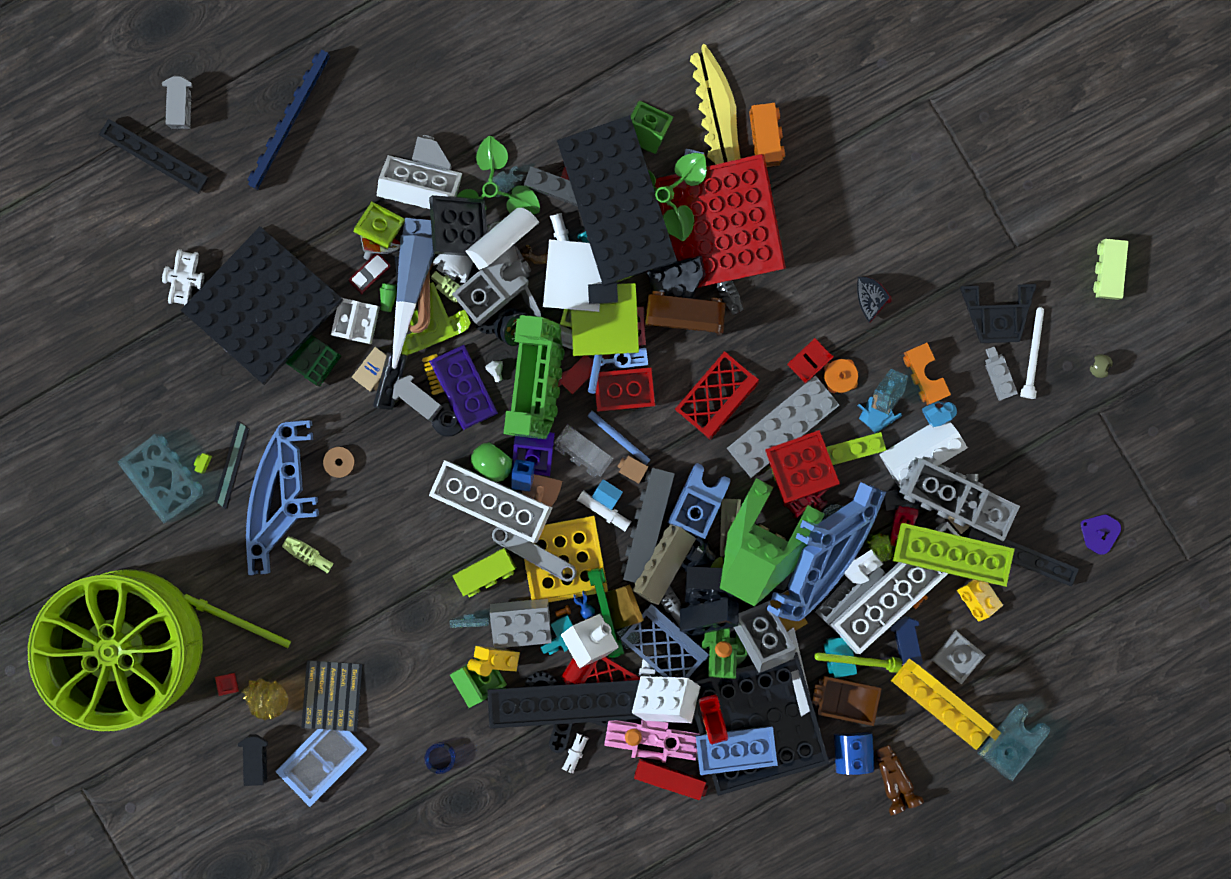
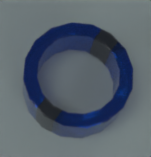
(446, 746)

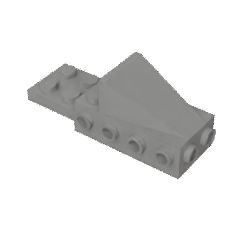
(957, 498)

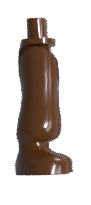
(896, 781)

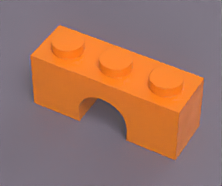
(917, 360)

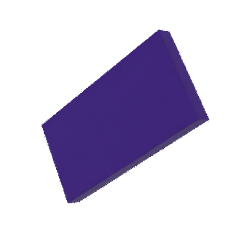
(463, 387)

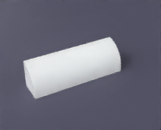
(501, 237)

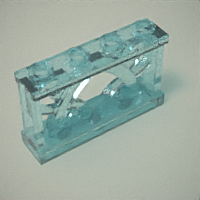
(135, 470)

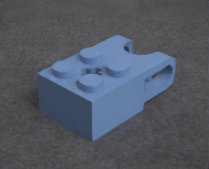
(702, 498)

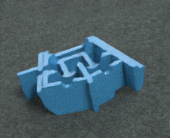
(876, 419)

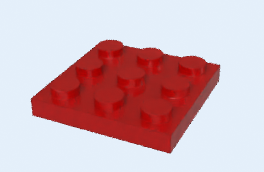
(802, 467)

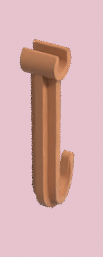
(423, 307)

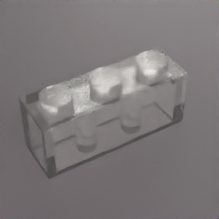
(583, 451)

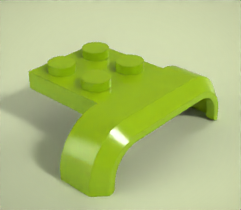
(439, 328)

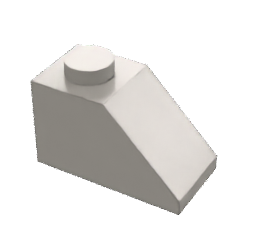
(429, 153)

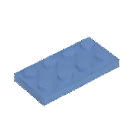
(741, 751)

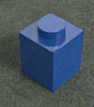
(522, 475)

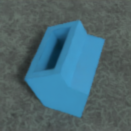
(607, 494)

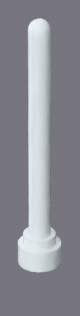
(1029, 389)

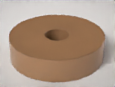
(330, 462)

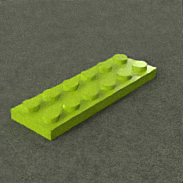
(953, 554)

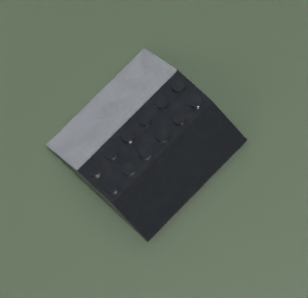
(766, 701)

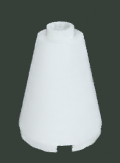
(454, 266)

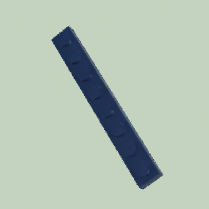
(292, 111)

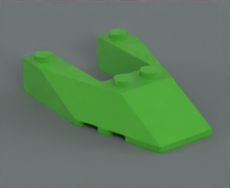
(755, 557)

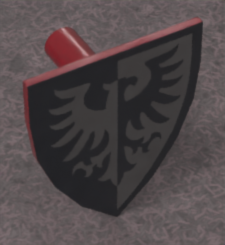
(871, 297)

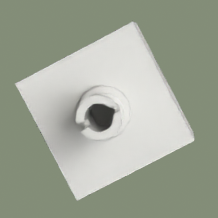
(589, 640)

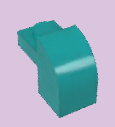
(559, 627)

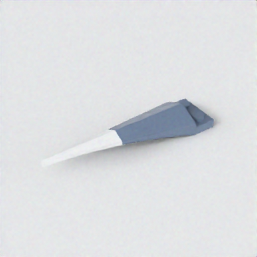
(414, 263)

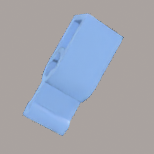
(631, 362)

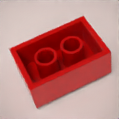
(625, 389)

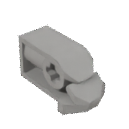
(178, 102)
(416, 398)

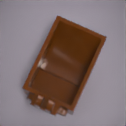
(846, 700)

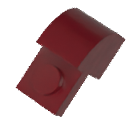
(902, 515)

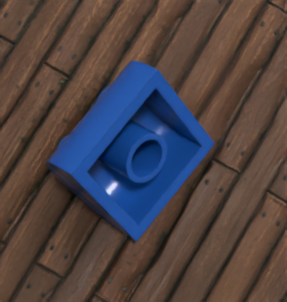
(854, 753)

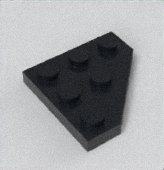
(678, 278)

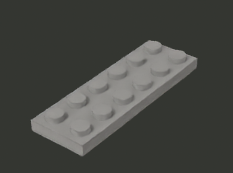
(784, 423)

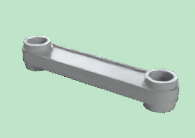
(535, 554)

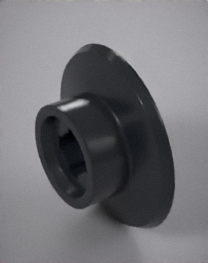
(443, 428)

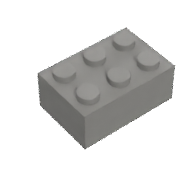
(520, 623)
(764, 637)

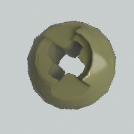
(1101, 366)

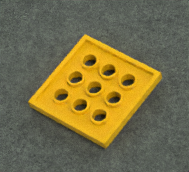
(590, 545)

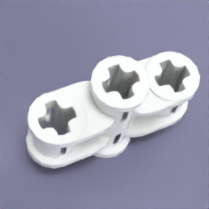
(184, 271)

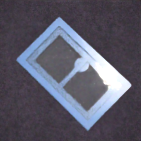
(320, 762)

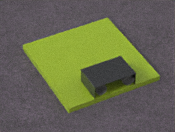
(613, 327)

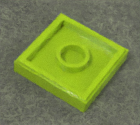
(379, 225)

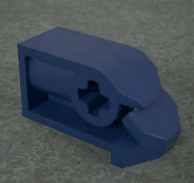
(907, 639)

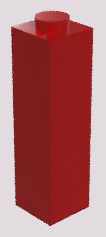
(670, 779)

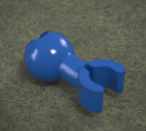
(587, 611)

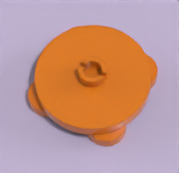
(841, 376)

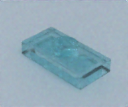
(469, 621)

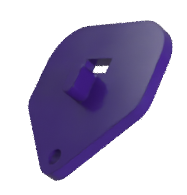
(1096, 529)

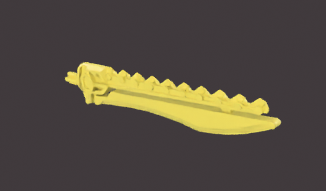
(723, 104)

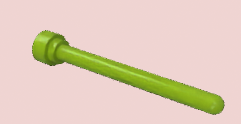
(892, 664)

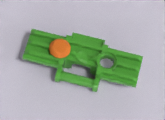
(722, 654)

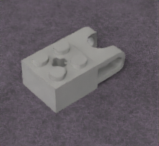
(494, 288)

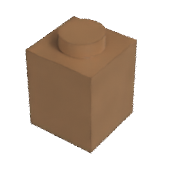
(632, 468)

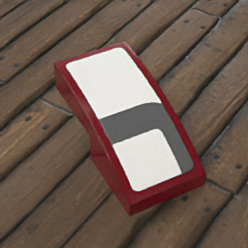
(369, 273)

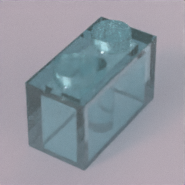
(889, 391)

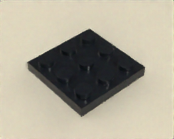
(456, 223)

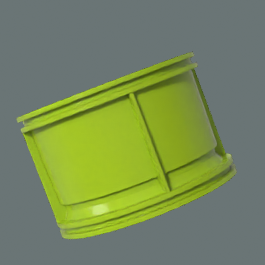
(47, 661)

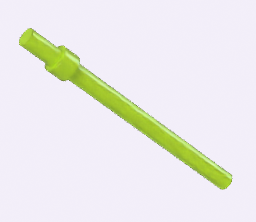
(203, 605)

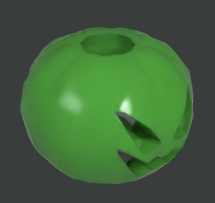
(491, 462)

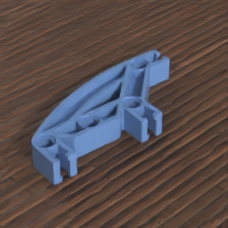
(259, 529)
(828, 553)

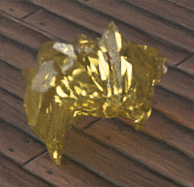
(265, 699)

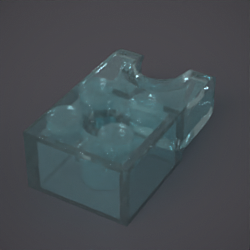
(1017, 740)

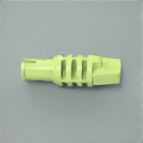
(445, 285)
(306, 554)

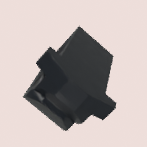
(254, 760)

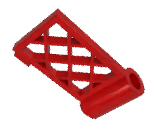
(575, 675)

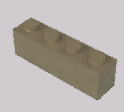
(664, 564)

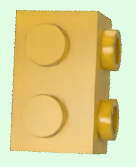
(980, 599)

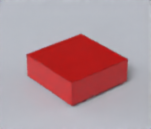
(226, 684)

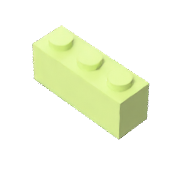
(1111, 269)

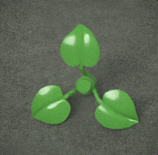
(494, 155)
(693, 171)

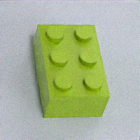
(485, 572)

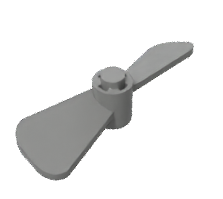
(514, 270)

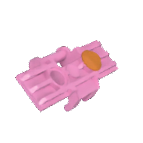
(654, 733)

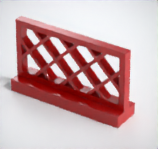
(730, 405)

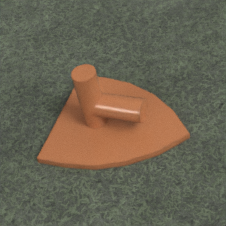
(544, 490)

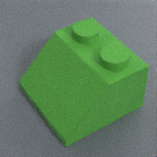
(650, 126)
(474, 686)

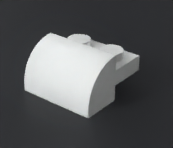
(355, 321)

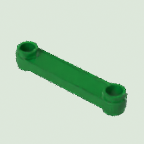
(597, 578)

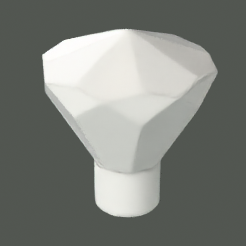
(495, 369)

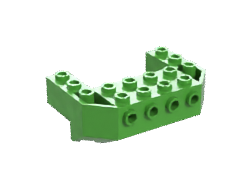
(535, 378)

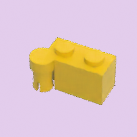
(493, 659)

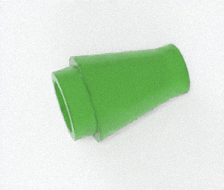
(388, 295)

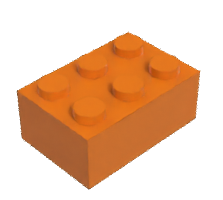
(766, 133)

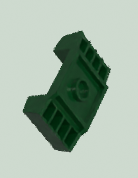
(314, 360)

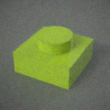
(202, 462)

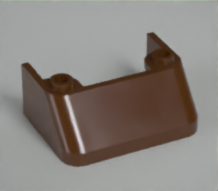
(685, 313)

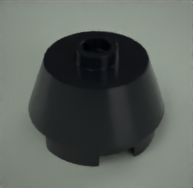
(699, 555)

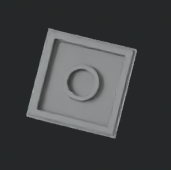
(958, 657)

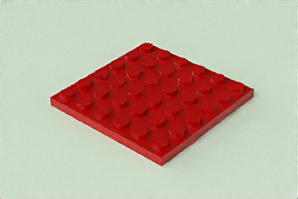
(732, 221)

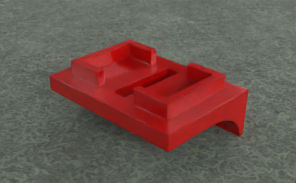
(816, 353)

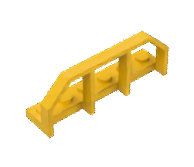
(952, 717)

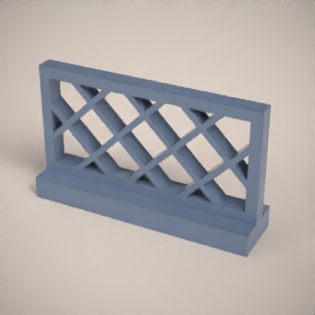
(674, 632)

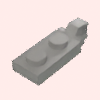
(999, 375)

